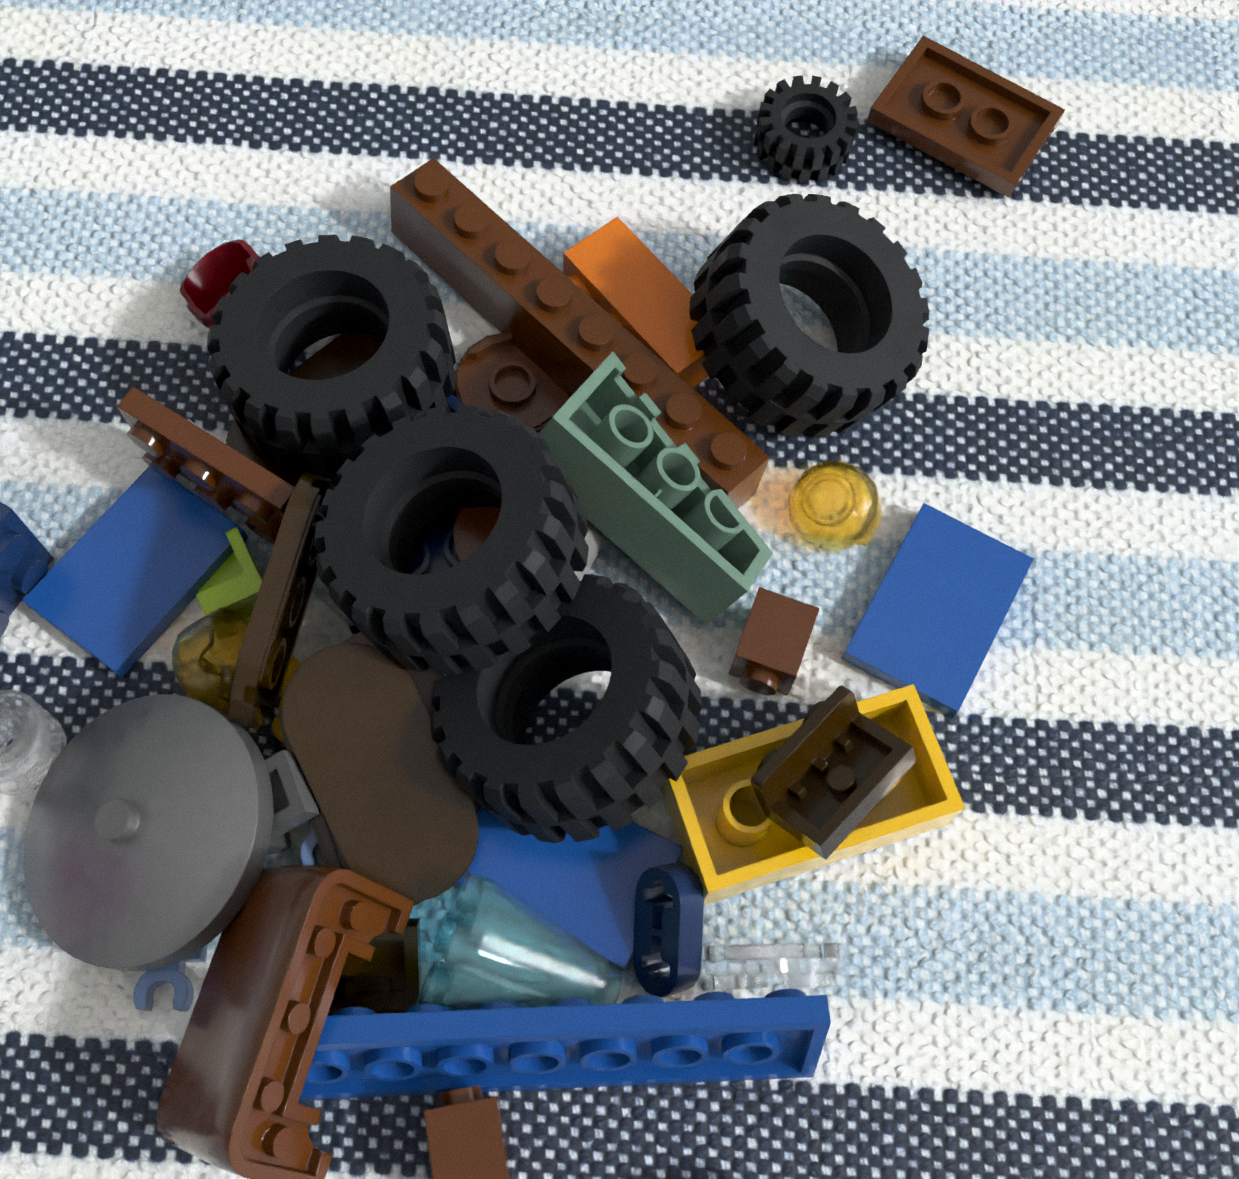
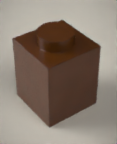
(773, 643)
(467, 1136)

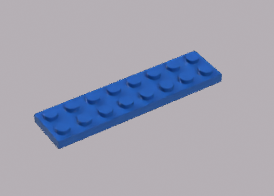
(568, 1045)

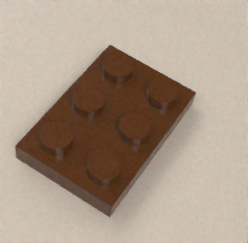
(965, 116)
(220, 472)

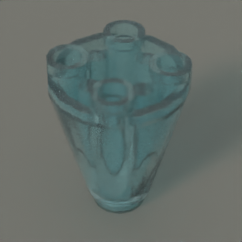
(511, 953)

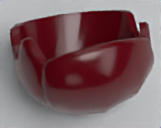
(212, 276)

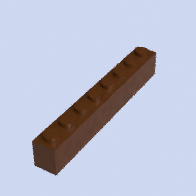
(557, 320)

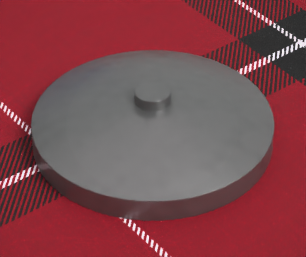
(148, 833)

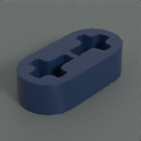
(668, 929)

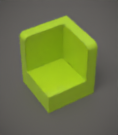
(234, 583)

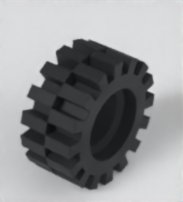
(811, 105)

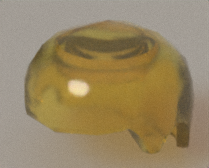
(835, 506)
(207, 656)

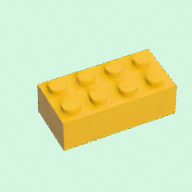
(742, 849)

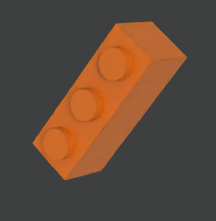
(639, 294)

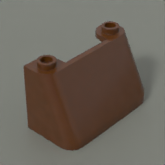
(263, 1016)

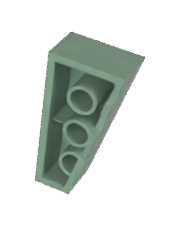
(652, 495)

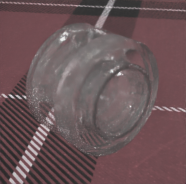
(36, 742)

